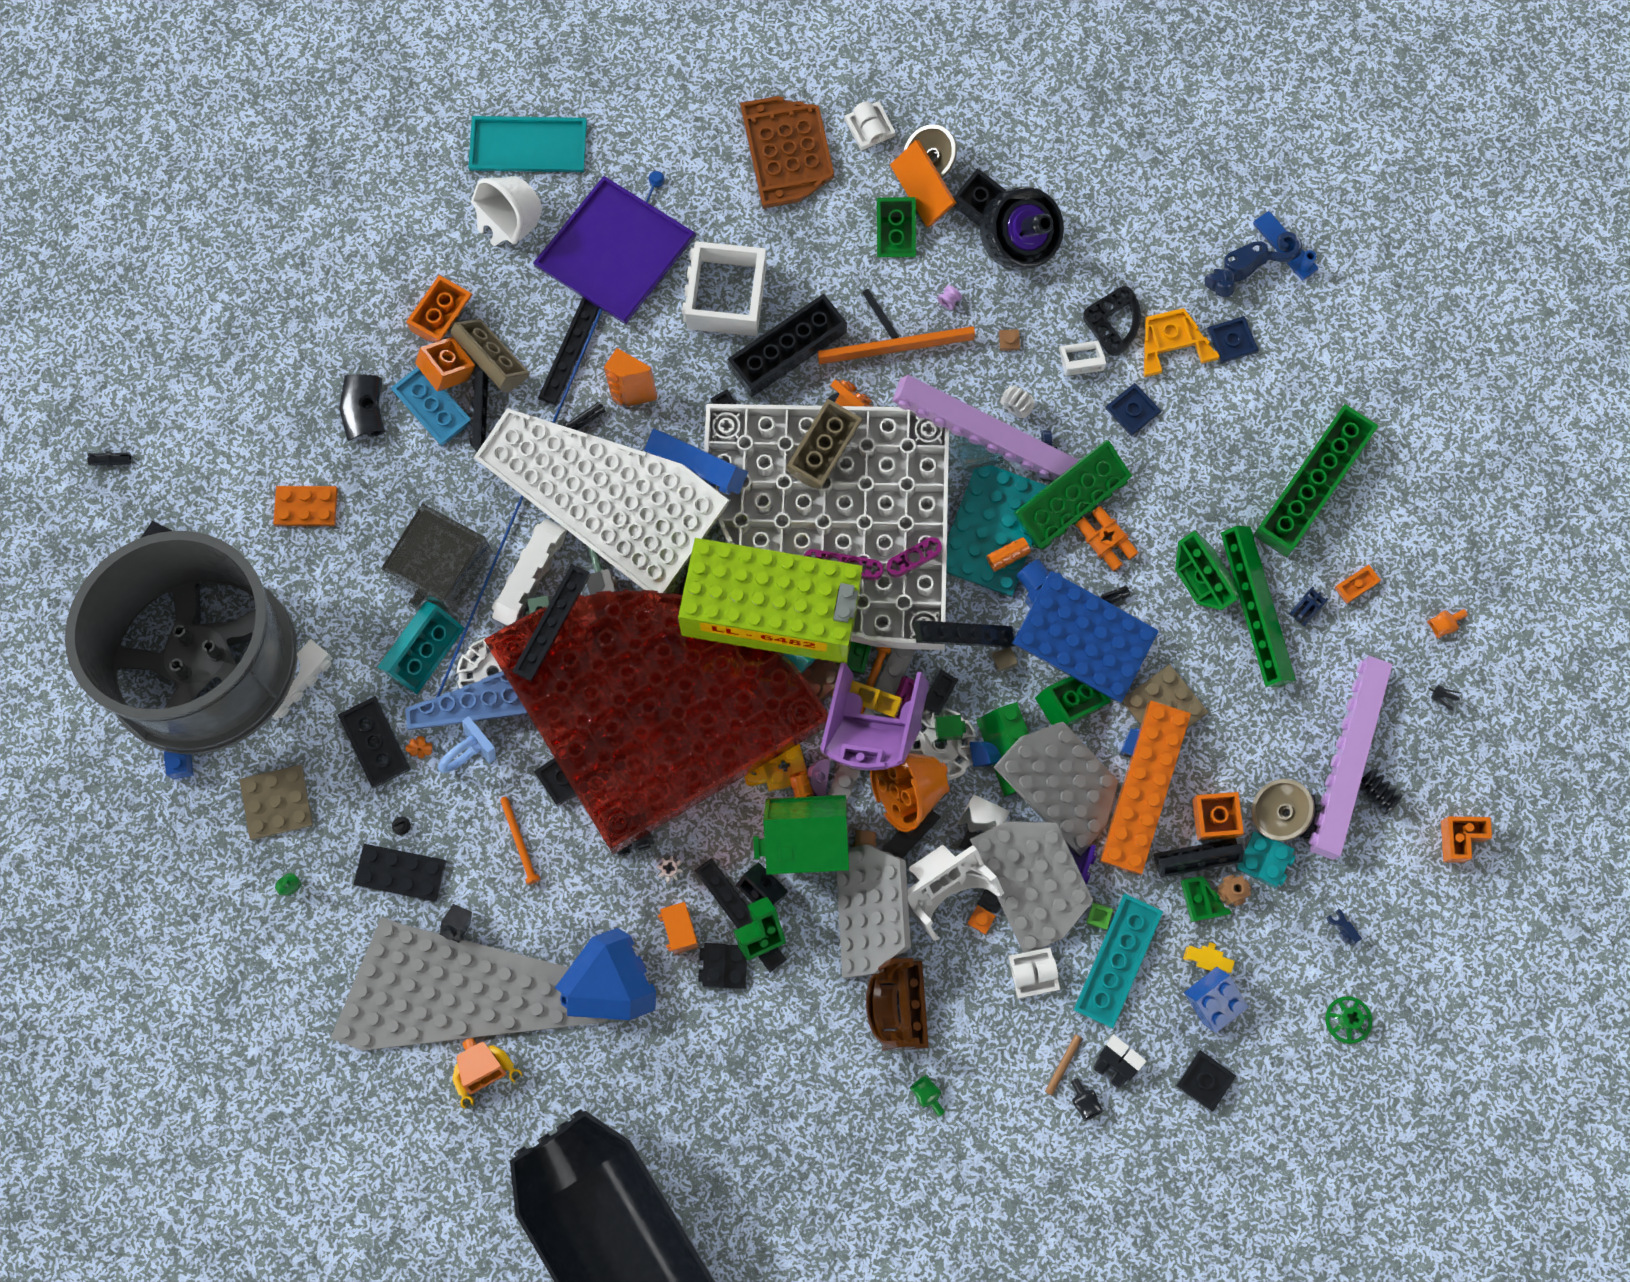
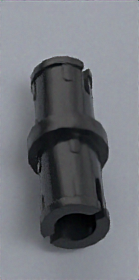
(109, 458)

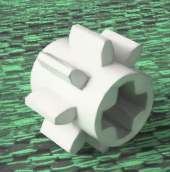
(673, 874)

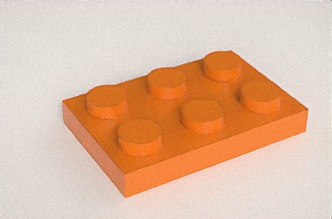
(305, 506)

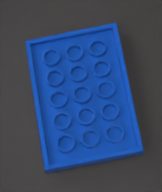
(1085, 637)

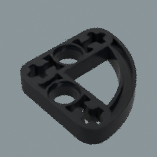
(1101, 321)

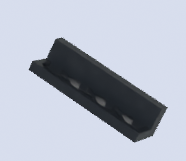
(1198, 857)

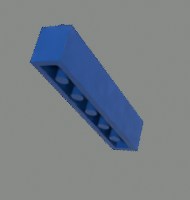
(707, 466)

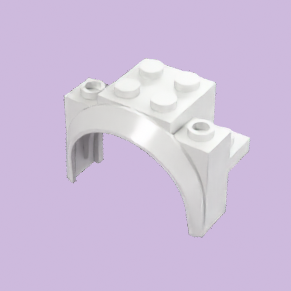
(942, 875)

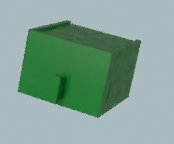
(804, 835)

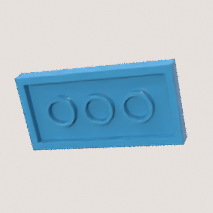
(433, 409)

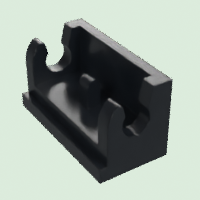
(939, 691)

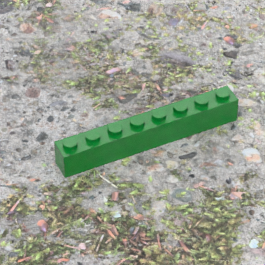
(1258, 606)

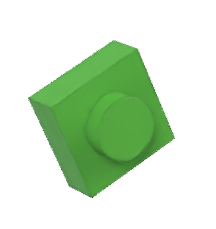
(1099, 916)

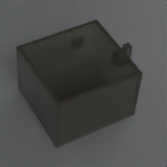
(437, 560)

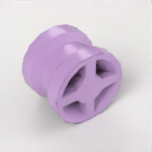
(949, 297)

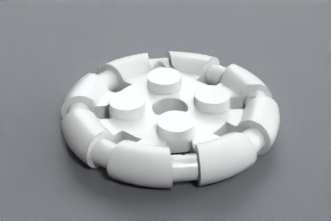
(479, 668)
(952, 750)

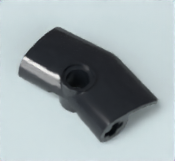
(356, 394)

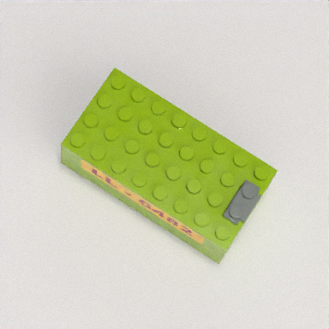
(770, 600)

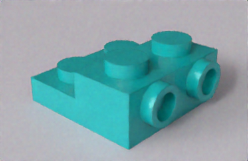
(1266, 860)

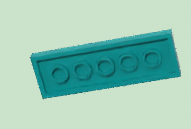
(1118, 961)

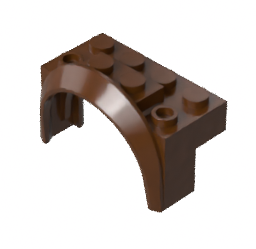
(882, 1005)

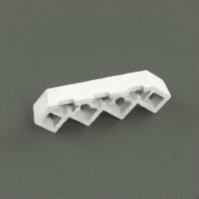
(525, 578)

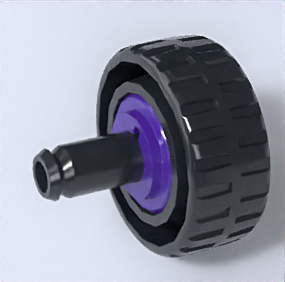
(1020, 226)

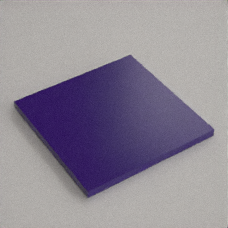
(614, 249)

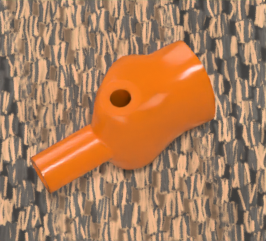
(1446, 623)

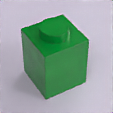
(949, 728)

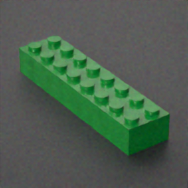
(1315, 480)

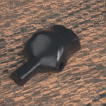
(1085, 1101)

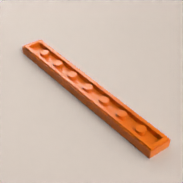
(896, 345)

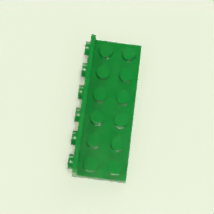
(1073, 495)

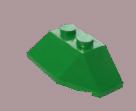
(1204, 573)

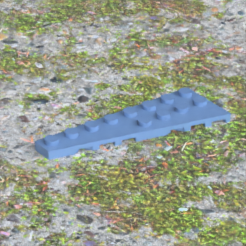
(480, 701)

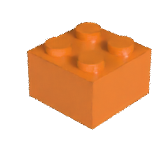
(444, 364)
(1217, 816)

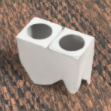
(983, 814)

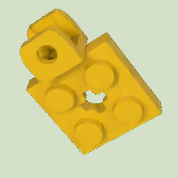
(775, 777)

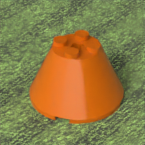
(910, 789)

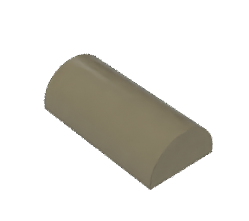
(490, 354)
(823, 444)

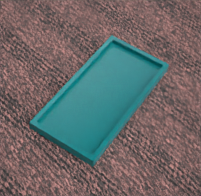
(527, 144)

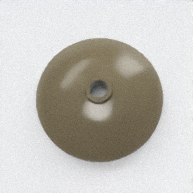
(937, 142)
(1274, 801)

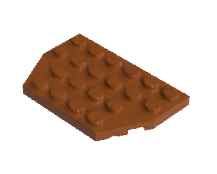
(786, 149)

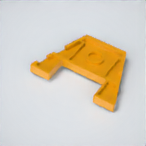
(1172, 332)

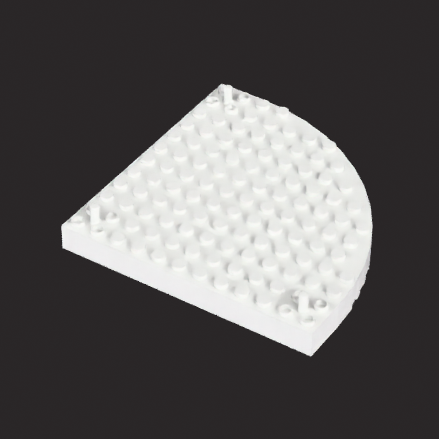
(874, 504)

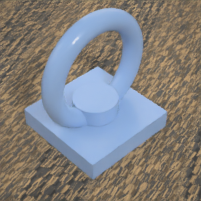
(475, 742)

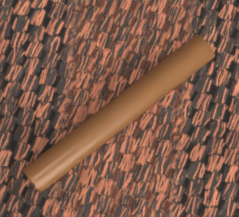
(1063, 1065)

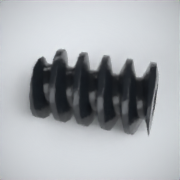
(1380, 790)

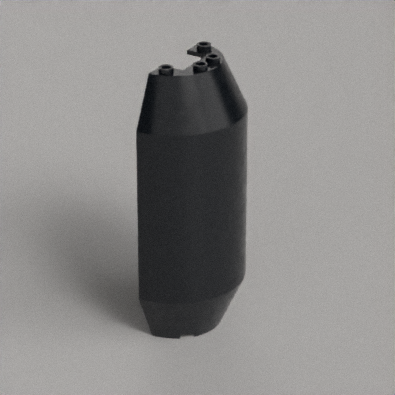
(599, 1209)

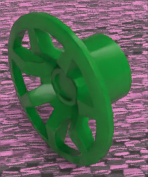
(1350, 1019)

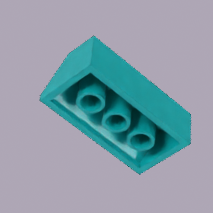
(421, 647)

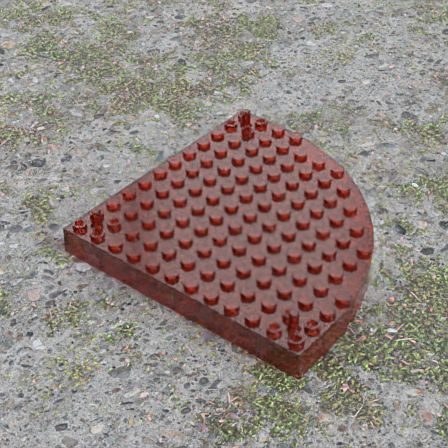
(653, 715)

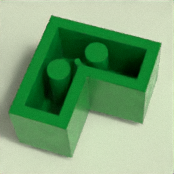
(763, 933)

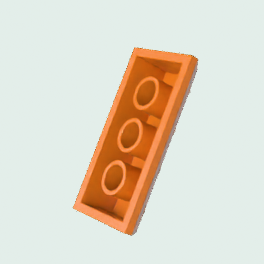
(629, 379)

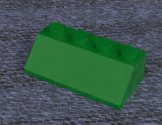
(1003, 729)

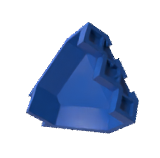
(607, 980)

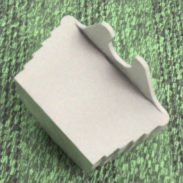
(506, 207)

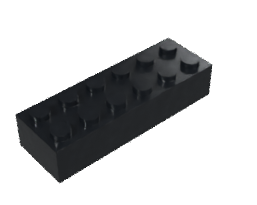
(787, 345)

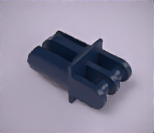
(1310, 605)

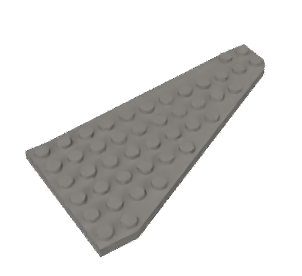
(440, 990)

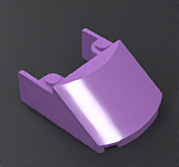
(870, 740)

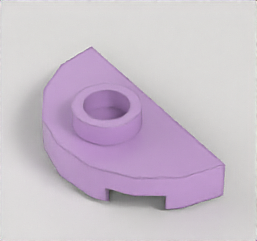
(818, 776)

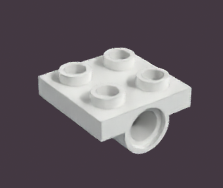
(869, 124)
(1034, 973)

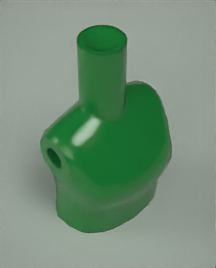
(287, 884)
(927, 1094)

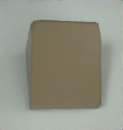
(1004, 659)

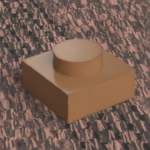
(1009, 340)

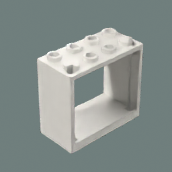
(721, 321)

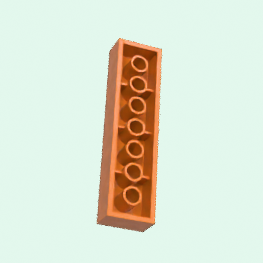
(1144, 788)

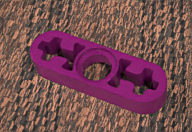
(913, 565)

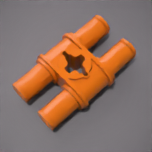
(1104, 548)

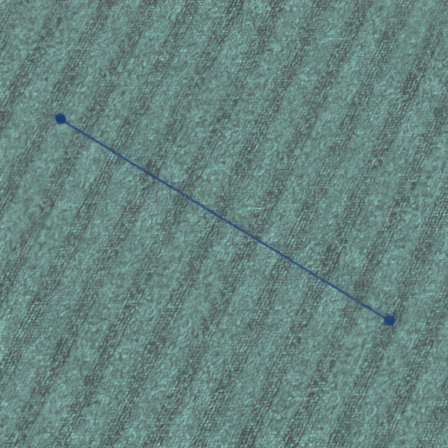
(656, 180)

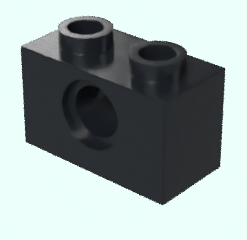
(757, 885)

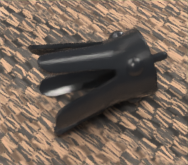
(1440, 692)

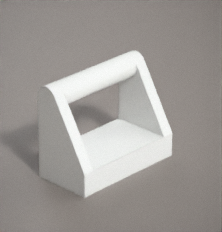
(1082, 366)

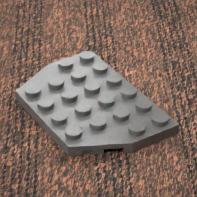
(1061, 783)
(1038, 880)
(872, 910)

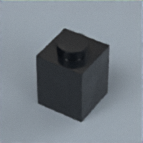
(455, 923)

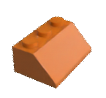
(438, 309)

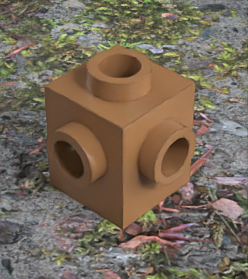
(1229, 895)

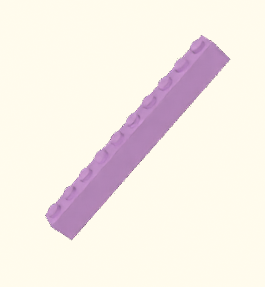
(981, 428)
(1350, 758)

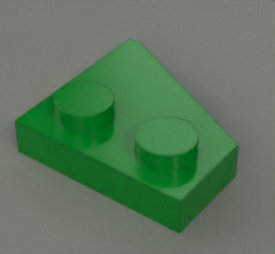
(1201, 900)

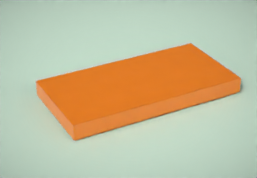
(924, 182)

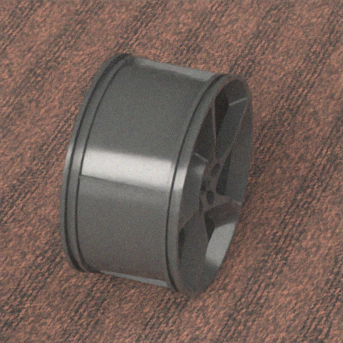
(193, 651)

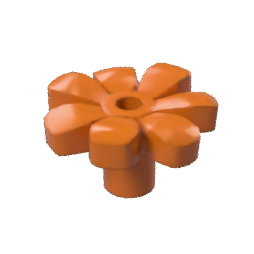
(419, 747)

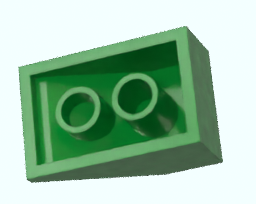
(896, 227)
(1070, 701)

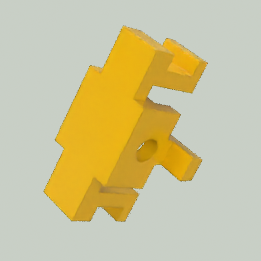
(1208, 958)

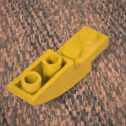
(877, 699)

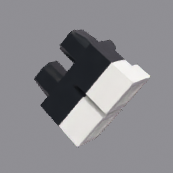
(1109, 1057)

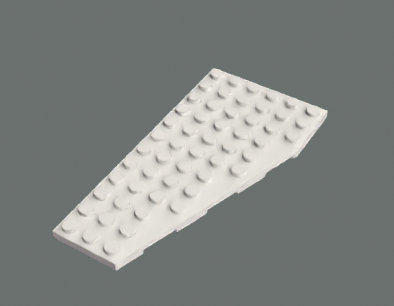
(611, 497)

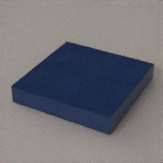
(1232, 339)
(1133, 409)

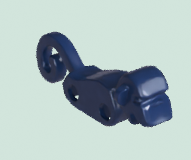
(1248, 261)

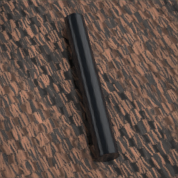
(880, 314)

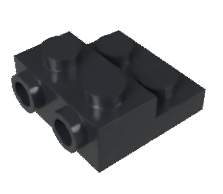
(722, 966)

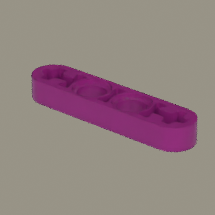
(848, 559)

